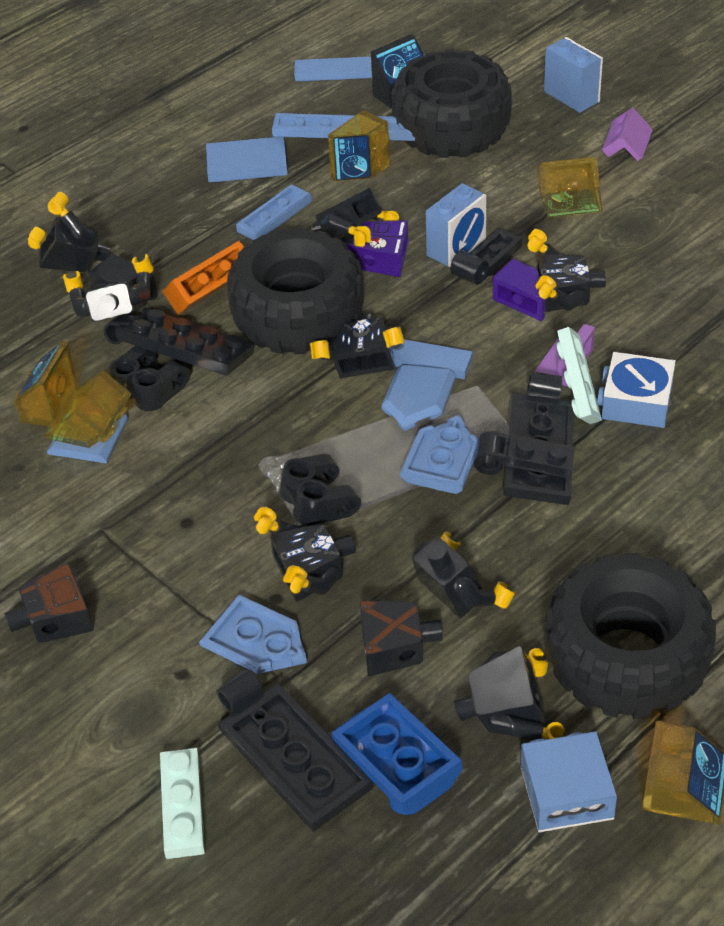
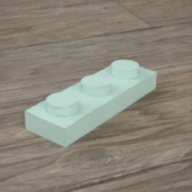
(578, 376)
(181, 803)

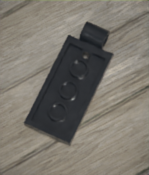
(180, 340)
(546, 418)
(290, 750)

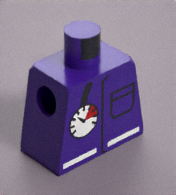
(386, 250)

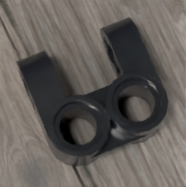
(148, 385)
(305, 486)

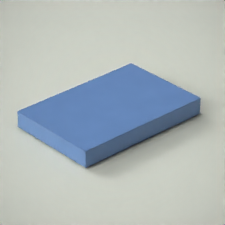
(246, 159)

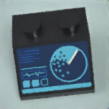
(388, 62)

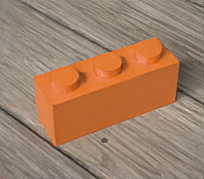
(202, 280)

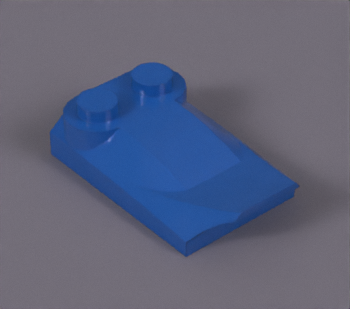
(399, 754)

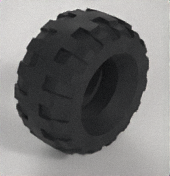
(452, 102)
(294, 289)
(639, 597)

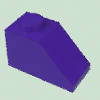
(516, 289)

